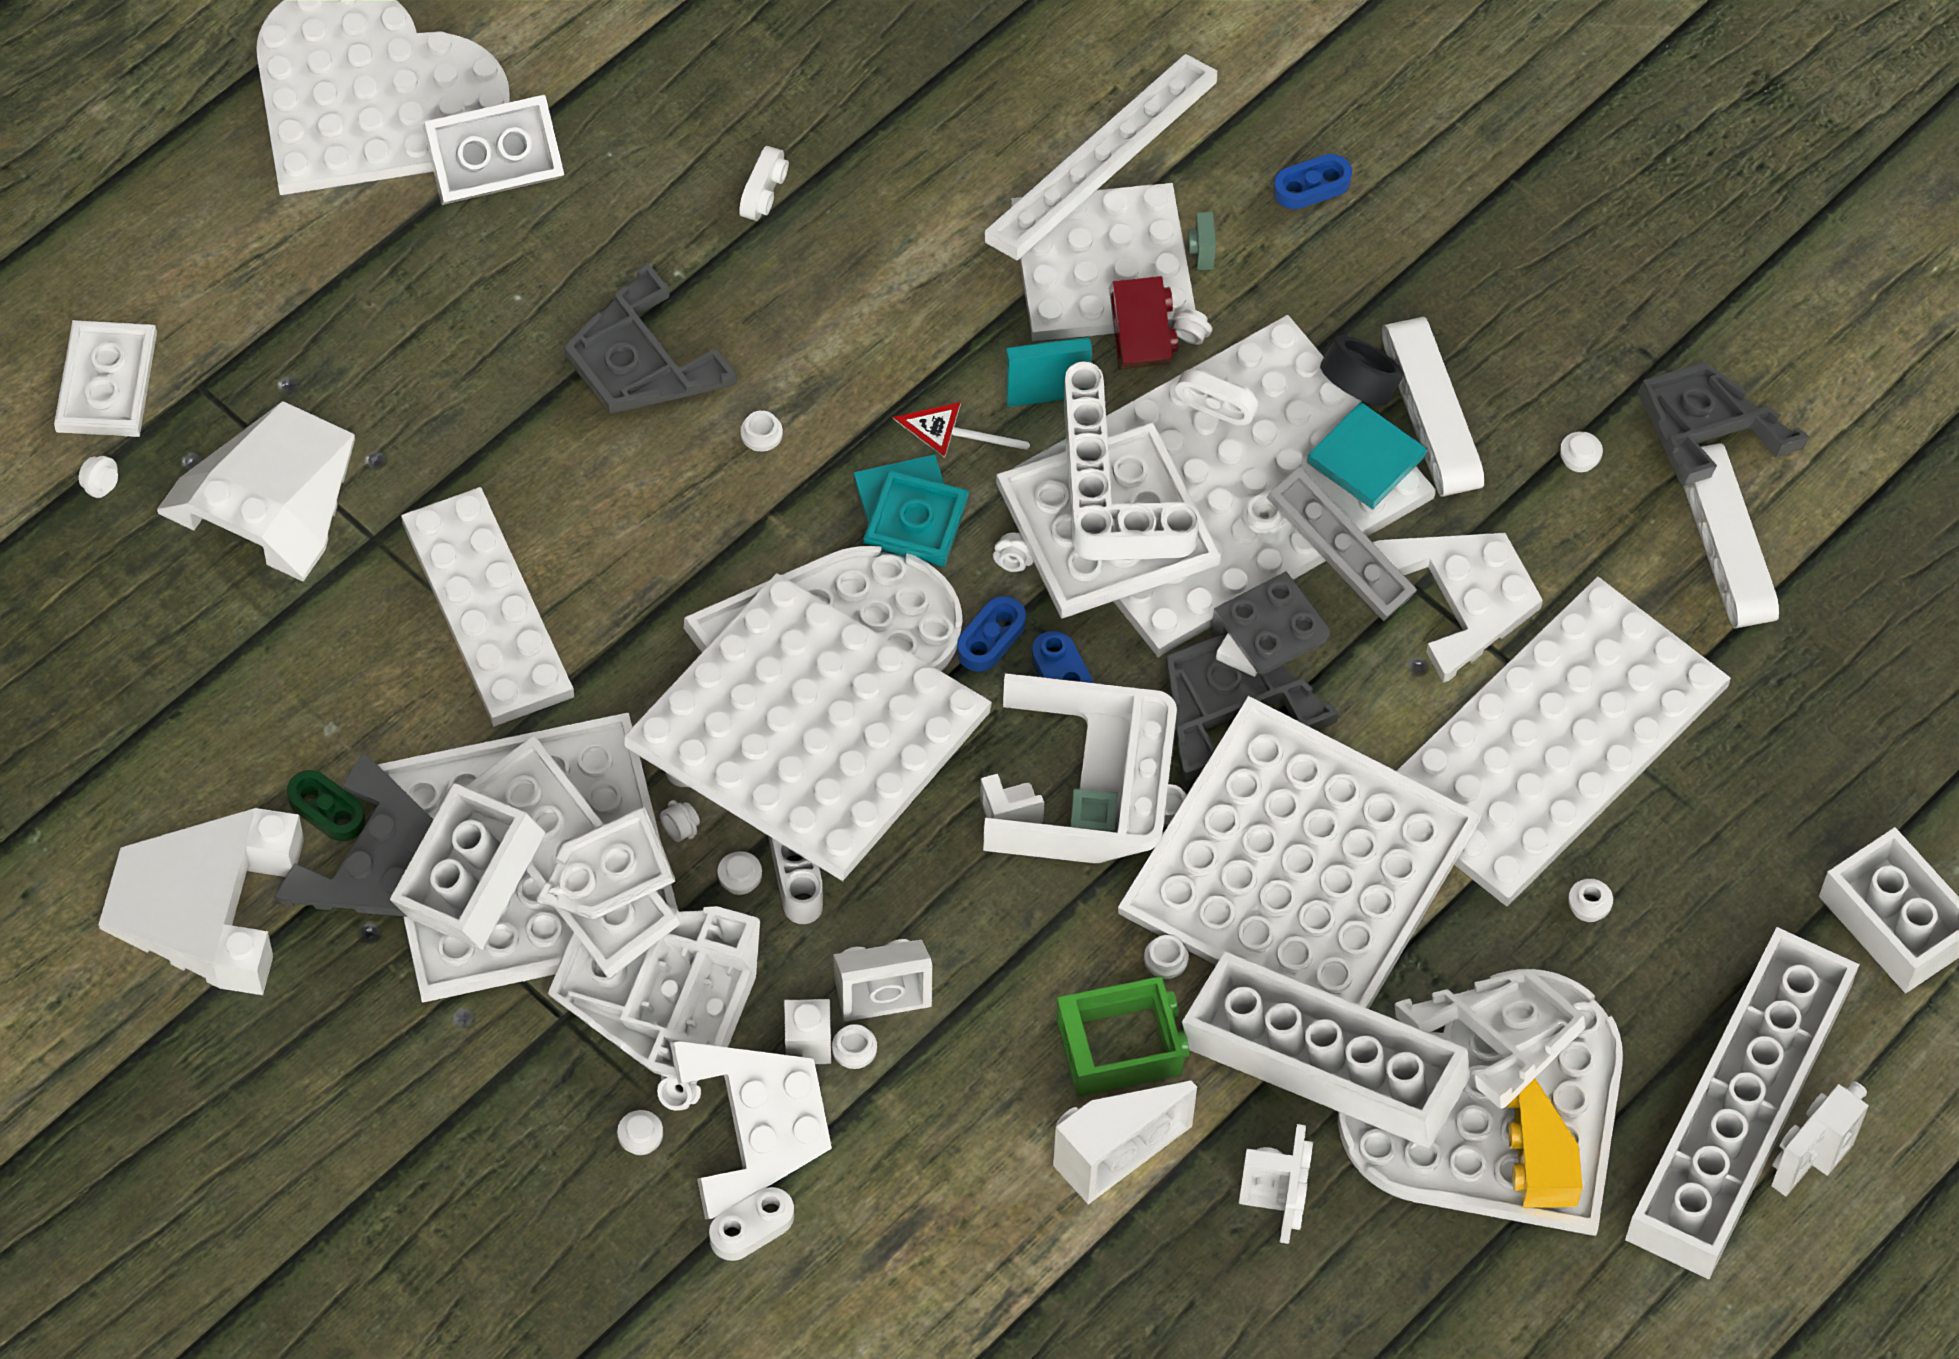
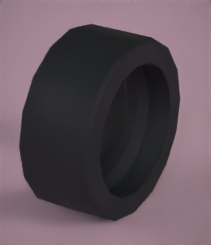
(1361, 370)

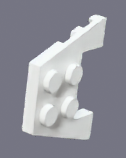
(1481, 584)
(1514, 1016)
(773, 1112)

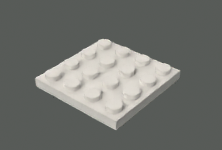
(1102, 241)
(1042, 512)

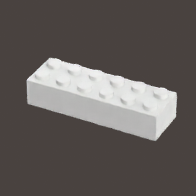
(1327, 1049)

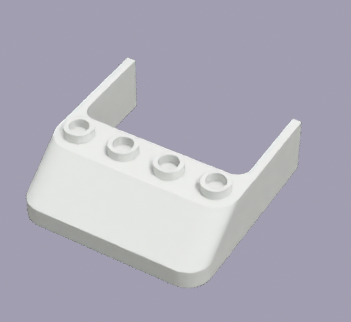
(1124, 753)

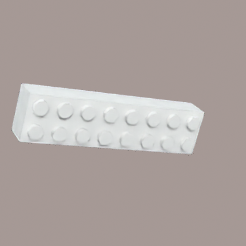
(1741, 1103)

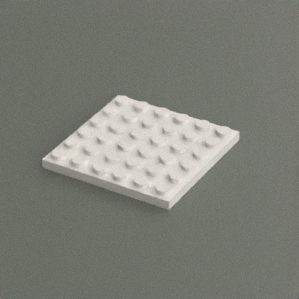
(808, 726)
(1300, 857)
(529, 934)

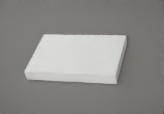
(105, 378)

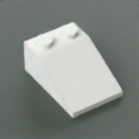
(1119, 1134)

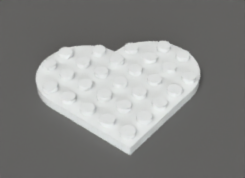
(356, 85)
(883, 591)
(1472, 1156)

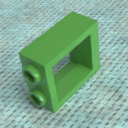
(1114, 1001)

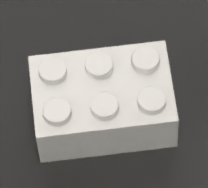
(493, 149)
(468, 866)
(1896, 909)

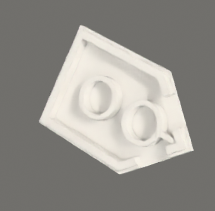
(608, 867)

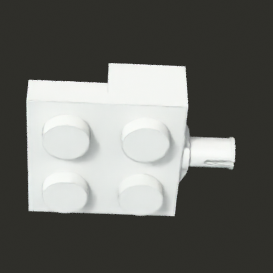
(1823, 1138)

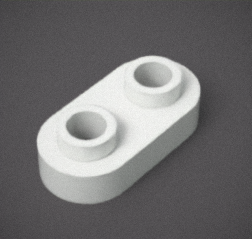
(758, 192)
(1217, 397)
(754, 1223)

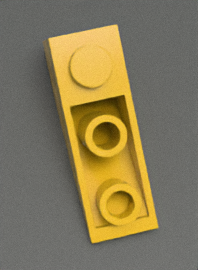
(1547, 1152)

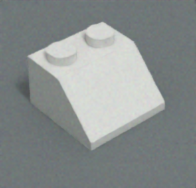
(883, 979)

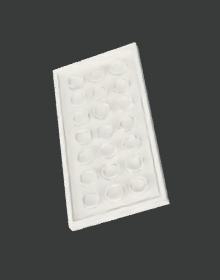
(1563, 733)

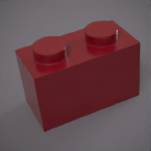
(1142, 322)

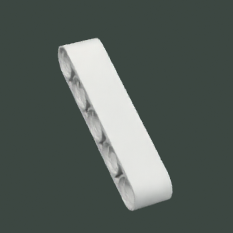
(1433, 407)
(1732, 544)

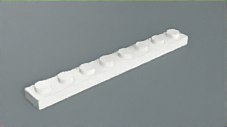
(1100, 157)

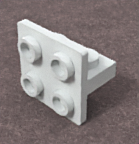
(1278, 1181)

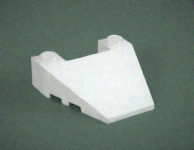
(184, 890)

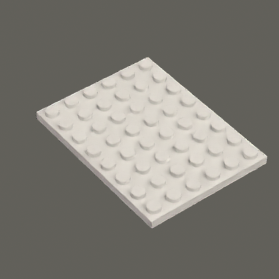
(1233, 463)

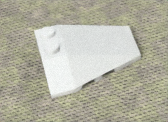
(270, 486)
(675, 991)

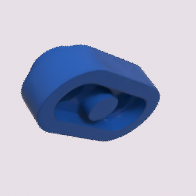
(1310, 182)
(990, 637)
(1058, 665)

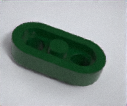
(328, 808)

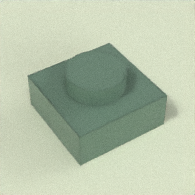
(1202, 241)
(1094, 810)

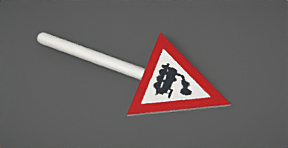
(937, 426)

